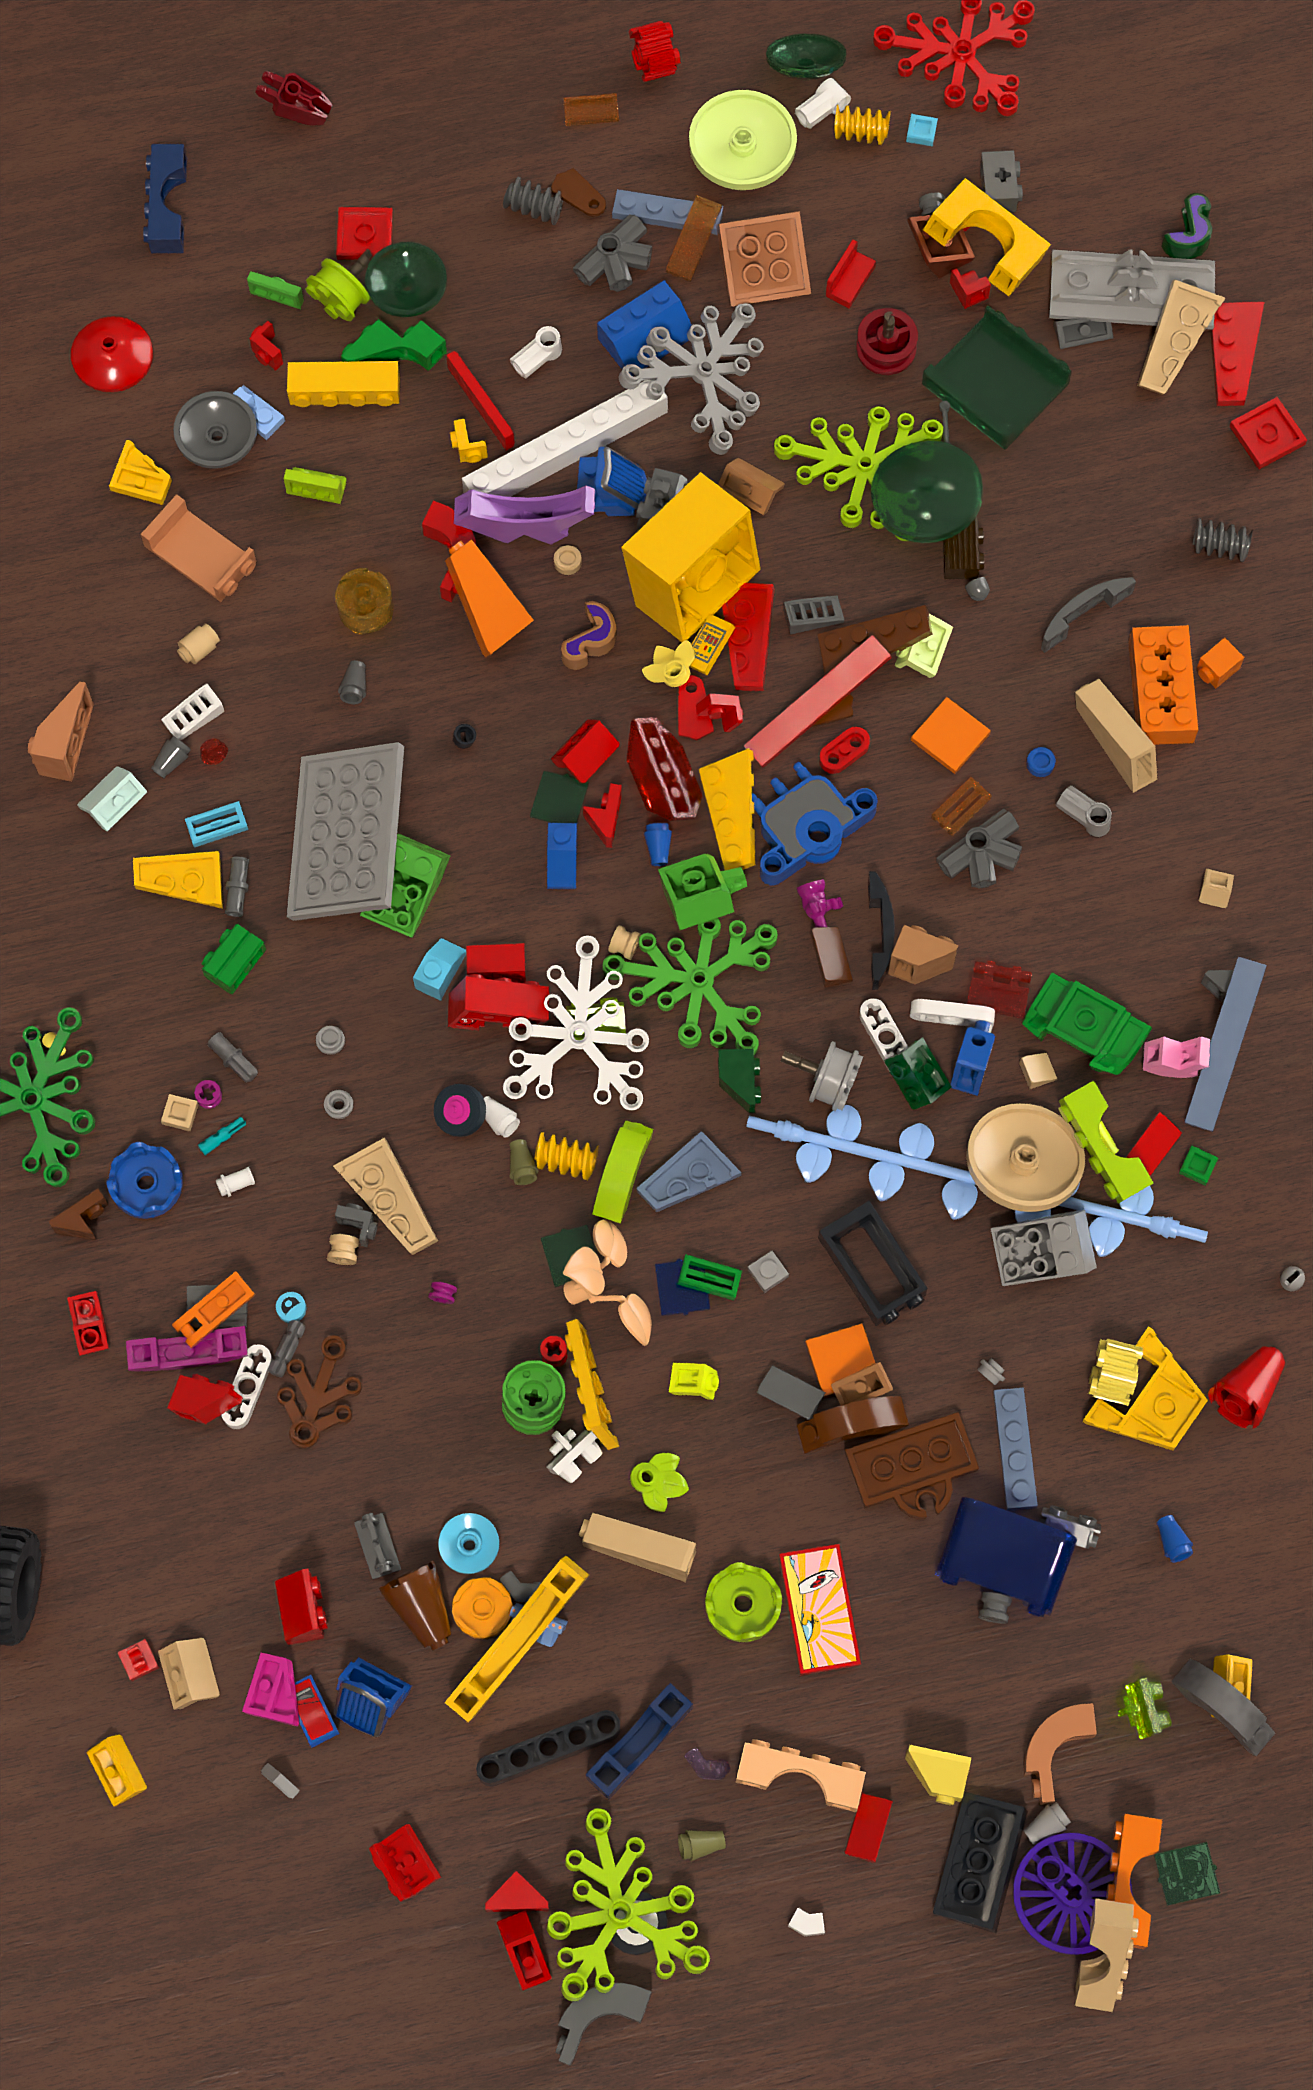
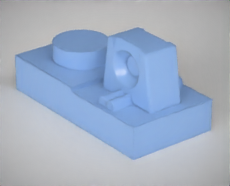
(266, 417)

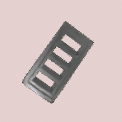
(806, 624)

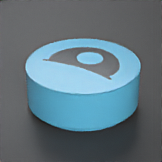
(291, 1307)

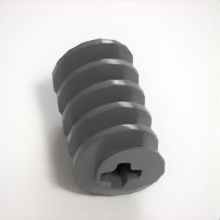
(533, 200)
(1222, 540)

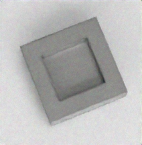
(768, 1271)

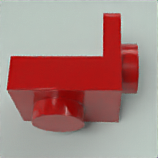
(262, 347)

